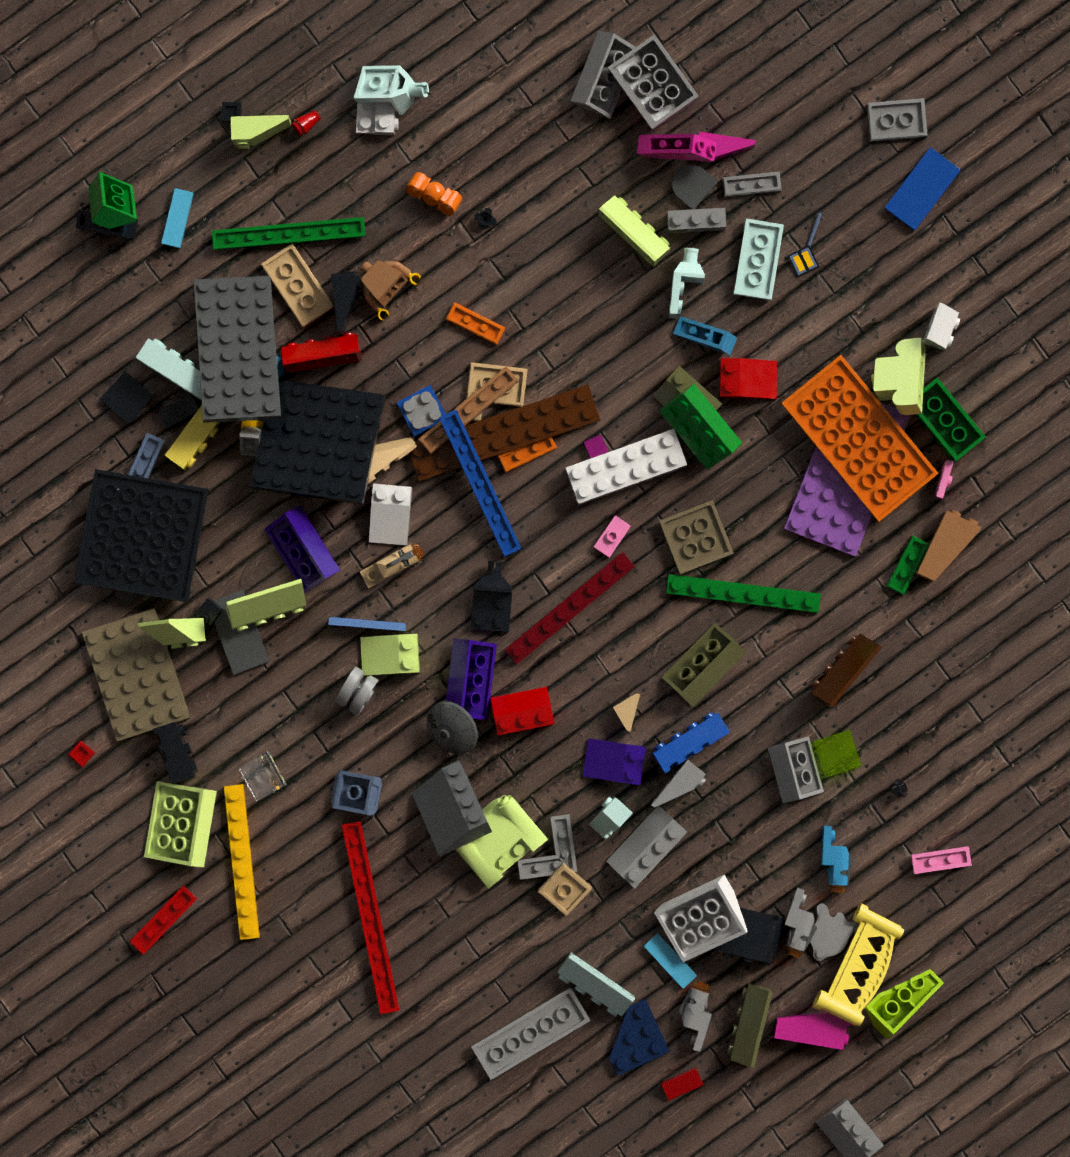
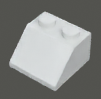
(941, 327)

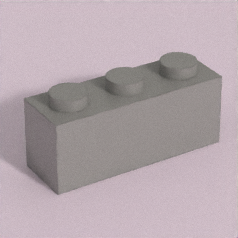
(696, 220)

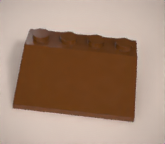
(844, 670)

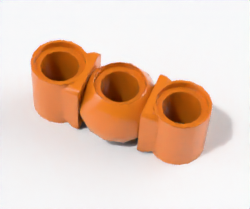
(433, 193)

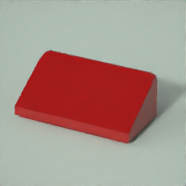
(682, 1083)

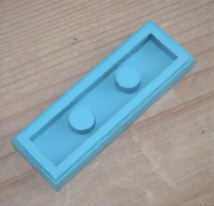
(177, 218)
(670, 960)

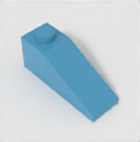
(705, 335)

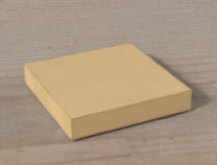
(564, 889)

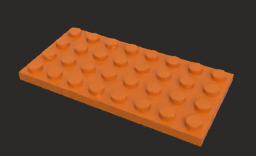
(859, 438)

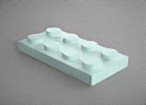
(758, 259)

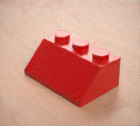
(522, 710)

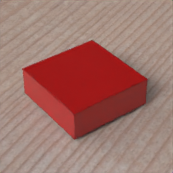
(81, 753)

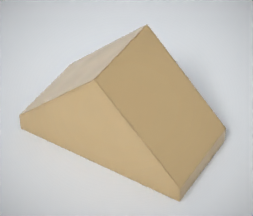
(626, 711)

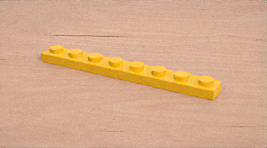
(241, 862)

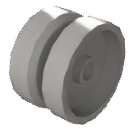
(355, 690)

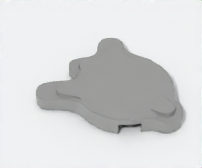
(831, 933)

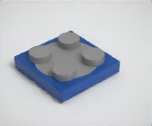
(421, 410)

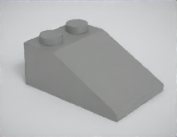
(683, 781)

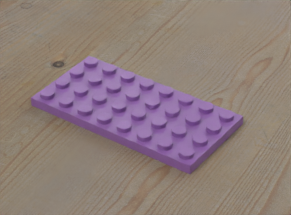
(827, 506)

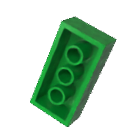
(948, 421)
(700, 426)

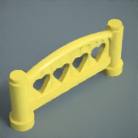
(835, 1000)

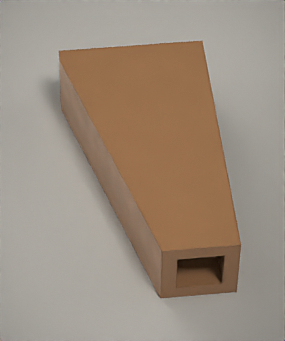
(946, 544)

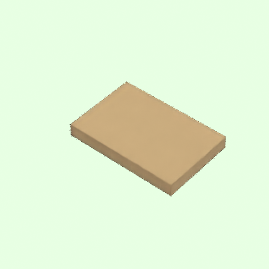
(482, 373)

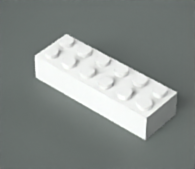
(626, 467)

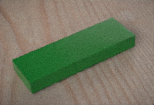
(907, 565)

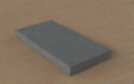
(244, 647)

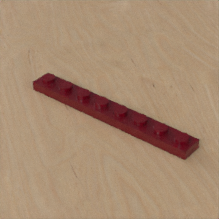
(569, 608)

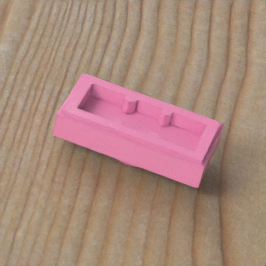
(944, 479)
(612, 536)

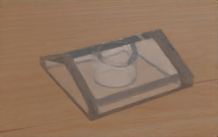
(262, 776)

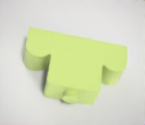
(902, 377)

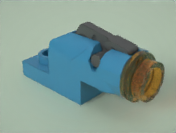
(838, 860)

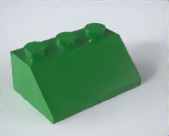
(111, 202)

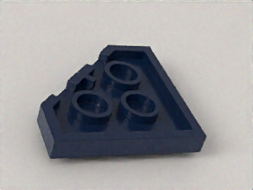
(637, 1039)

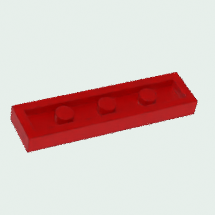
(163, 920)

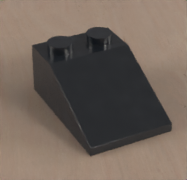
(345, 294)

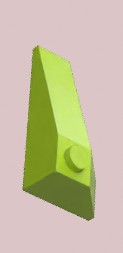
(895, 1006)

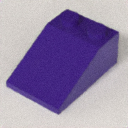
(614, 761)

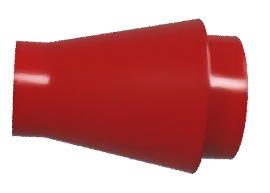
(304, 123)

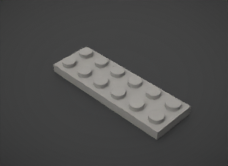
(530, 1033)

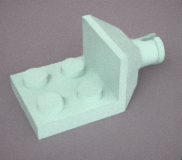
(389, 85)
(686, 271)

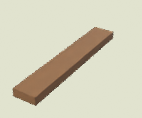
(472, 407)

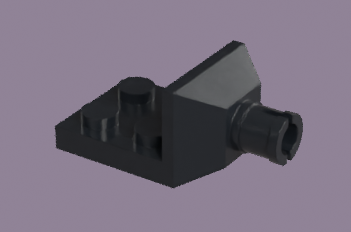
(492, 601)

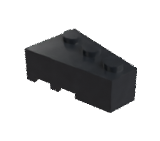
(176, 752)

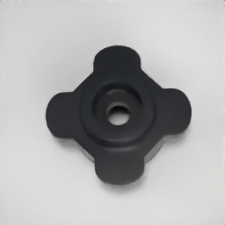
(480, 217)
(899, 788)

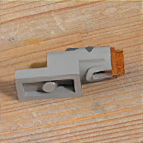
(802, 926)
(693, 1013)

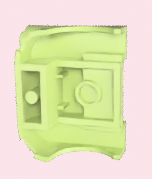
(510, 840)

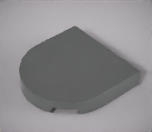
(692, 185)

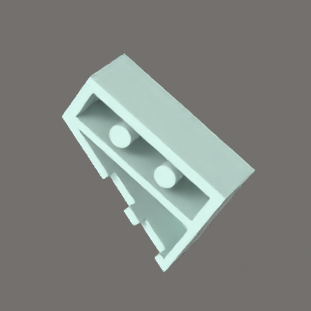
(610, 817)

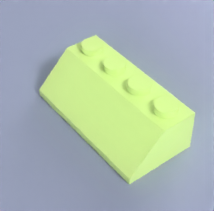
(633, 230)

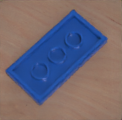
(922, 189)

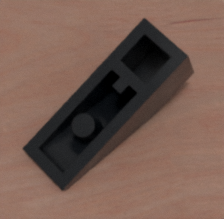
(84, 222)

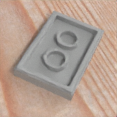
(897, 120)

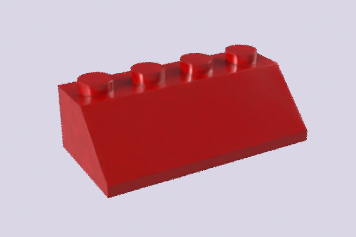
(321, 353)

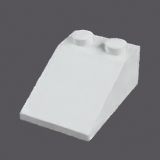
(390, 514)

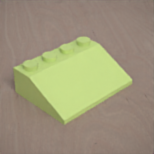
(265, 605)
(180, 824)

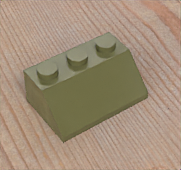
(678, 382)

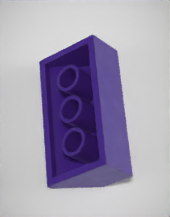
(302, 549)
(471, 676)

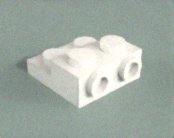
(376, 118)

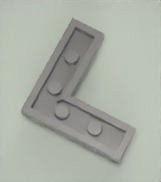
(563, 849)

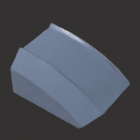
(356, 792)

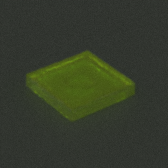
(837, 753)

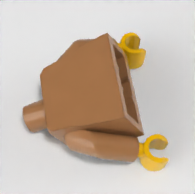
(383, 282)

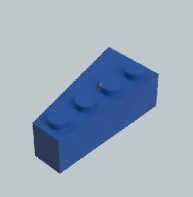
(690, 742)

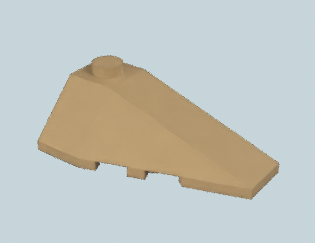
(389, 451)

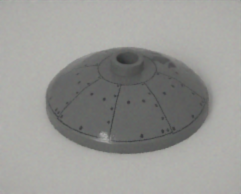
(452, 727)

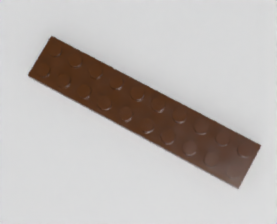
(513, 430)

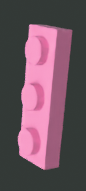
(941, 860)

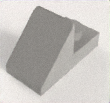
(250, 440)

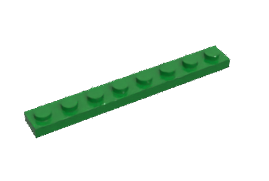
(288, 233)
(743, 593)

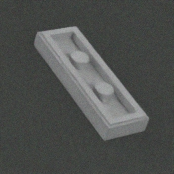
(751, 184)

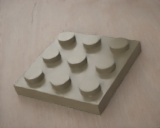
(696, 537)

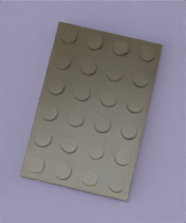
(135, 676)

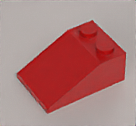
(747, 379)

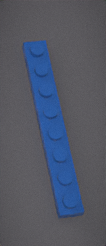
(480, 482)

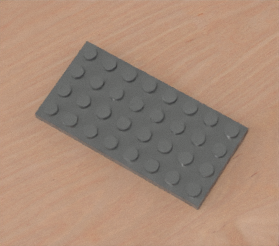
(237, 349)

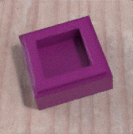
(596, 446)

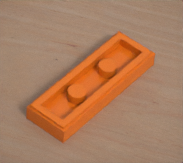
(475, 323)
(520, 456)

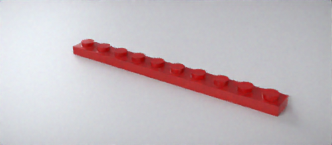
(370, 917)

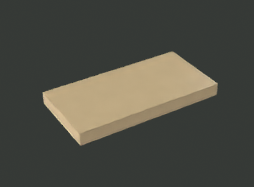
(297, 285)

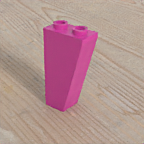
(677, 147)
(814, 1029)

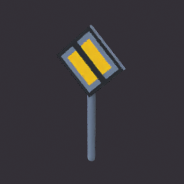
(804, 259)

